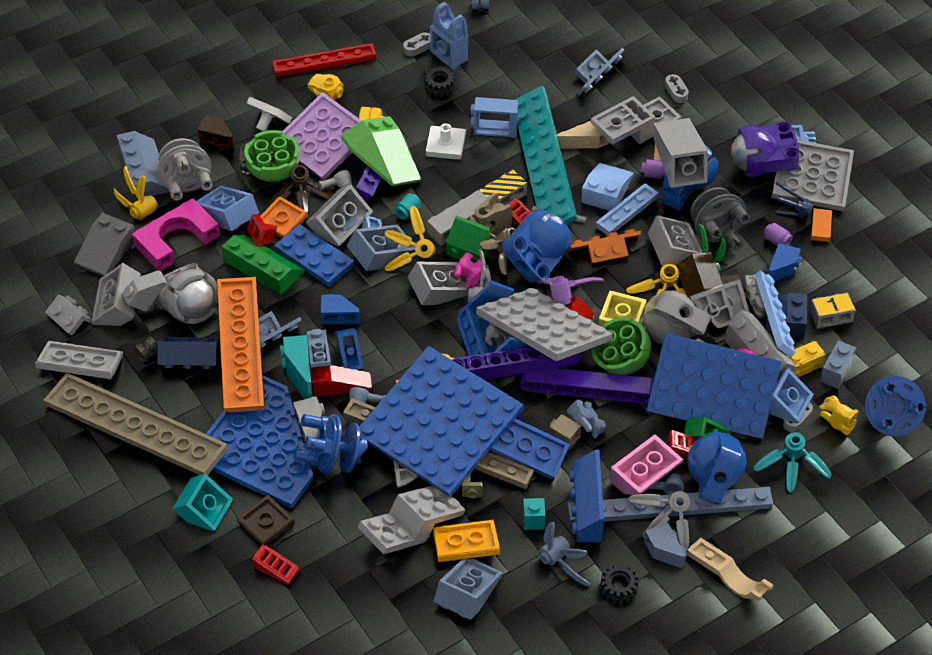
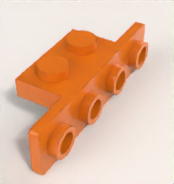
(606, 248)

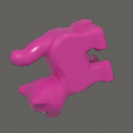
(468, 269)

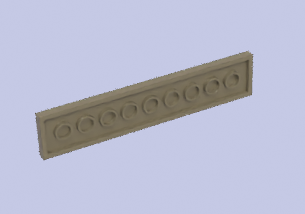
(136, 424)

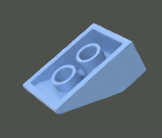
(605, 186)

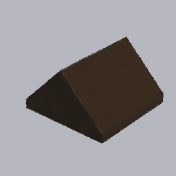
(698, 273)

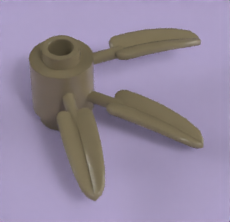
(496, 243)

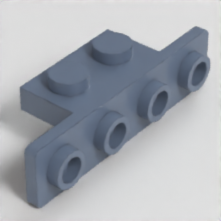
(592, 67)
(271, 329)

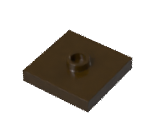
(265, 520)

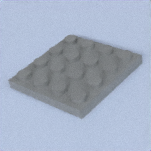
(820, 177)

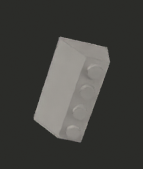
(748, 333)

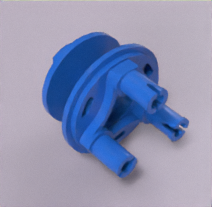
(895, 406)
(329, 443)

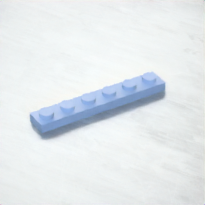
(774, 313)

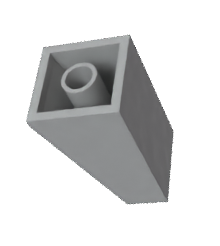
(681, 152)

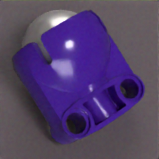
(766, 149)

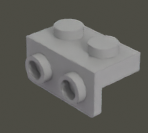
(67, 314)

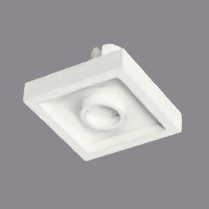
(268, 112)
(445, 142)

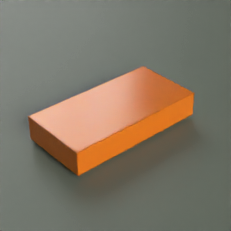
(821, 225)

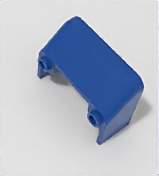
(474, 327)

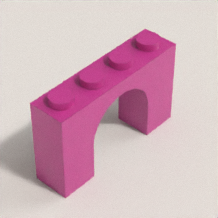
(186, 216)

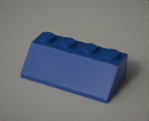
(587, 498)

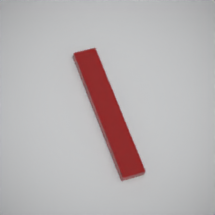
(324, 60)

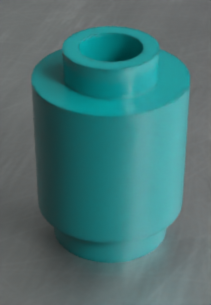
(403, 207)

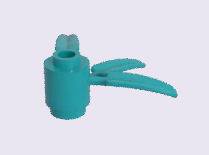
(793, 449)

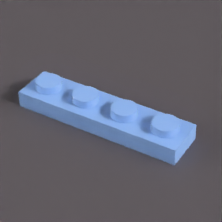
(627, 209)

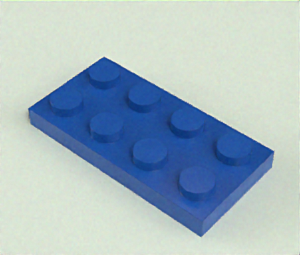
(314, 255)
(532, 448)

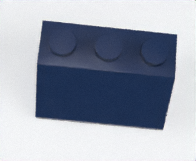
(188, 352)

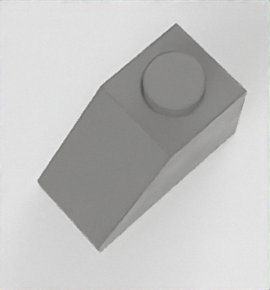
(144, 290)

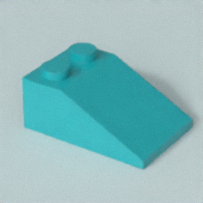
(296, 362)

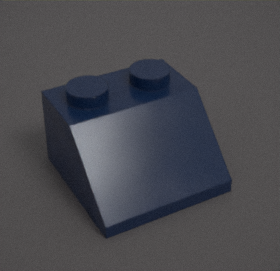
(795, 310)

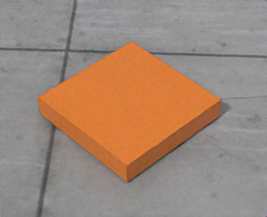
(284, 216)

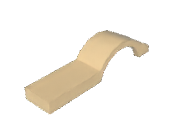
(727, 570)

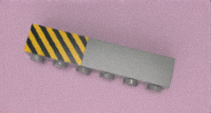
(506, 187)

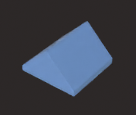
(789, 397)

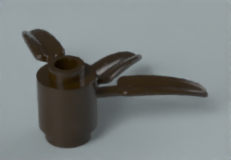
(298, 179)

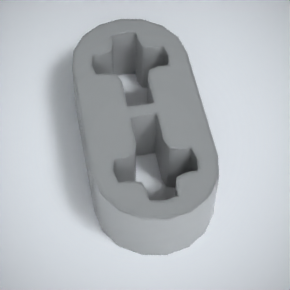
(417, 44)
(673, 89)
(796, 426)

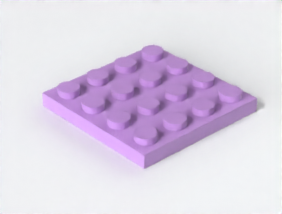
(319, 135)

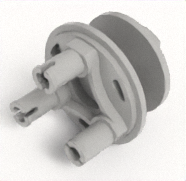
(183, 167)

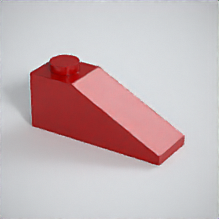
(338, 380)

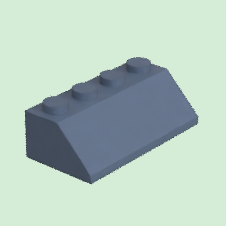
(141, 159)

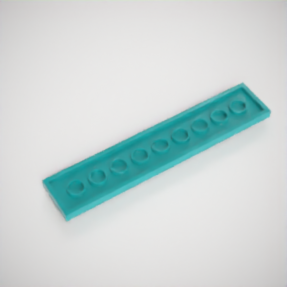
(544, 156)

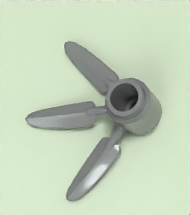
(485, 273)
(662, 518)

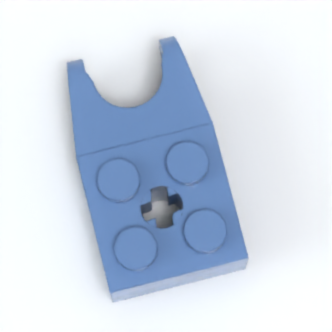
(449, 36)

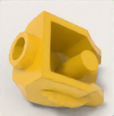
(327, 84)

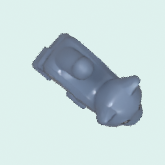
(586, 417)

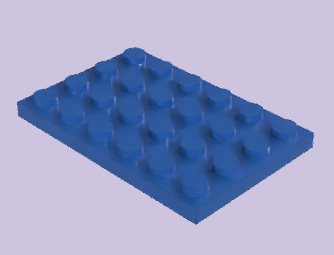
(713, 384)

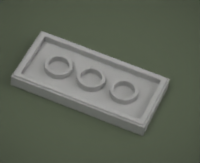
(79, 359)

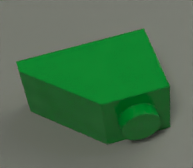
(702, 426)

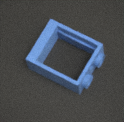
(495, 127)

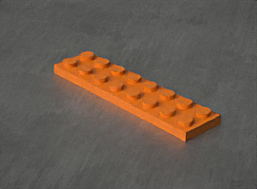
(240, 345)

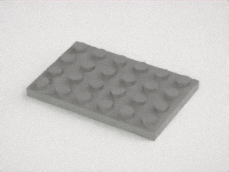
(544, 324)

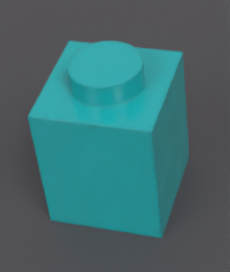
(534, 513)

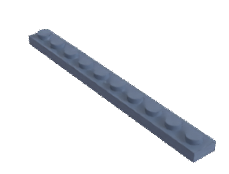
(732, 501)

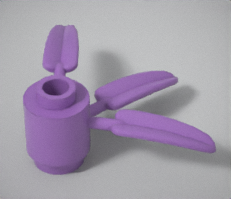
(561, 287)

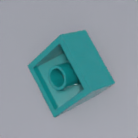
(203, 502)

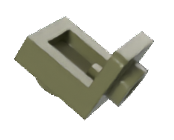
(471, 489)

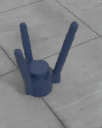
(803, 207)

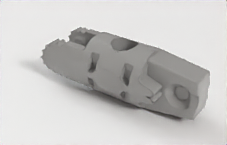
(754, 296)

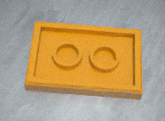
(466, 540)

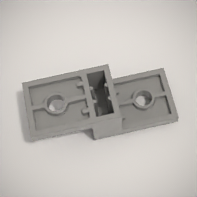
(633, 119)
(410, 519)

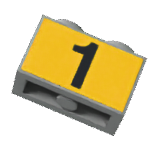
(832, 310)

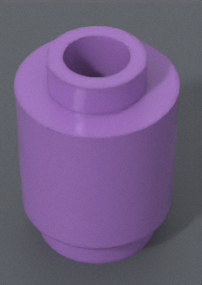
(653, 169)
(777, 234)

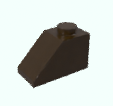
(215, 132)

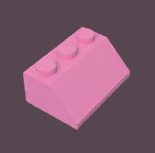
(644, 466)

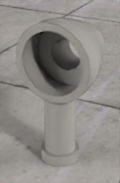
(340, 179)

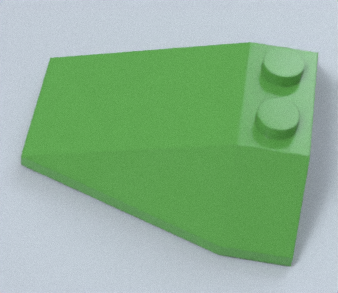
(383, 149)

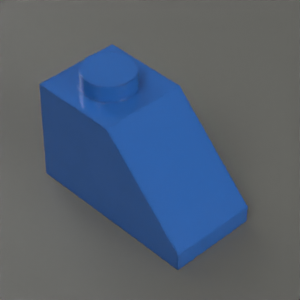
(784, 261)
(338, 310)
(349, 349)

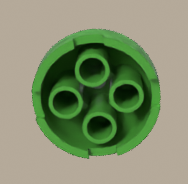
(271, 155)
(627, 350)

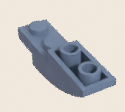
(318, 348)

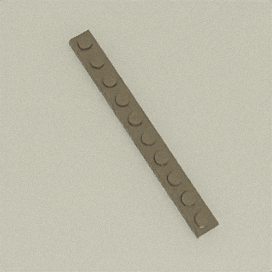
(490, 464)

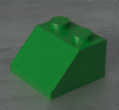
(465, 238)

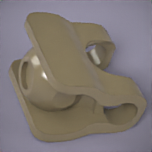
(495, 216)

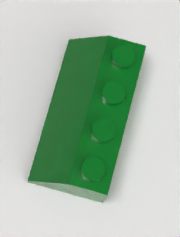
(261, 263)

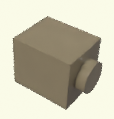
(565, 429)

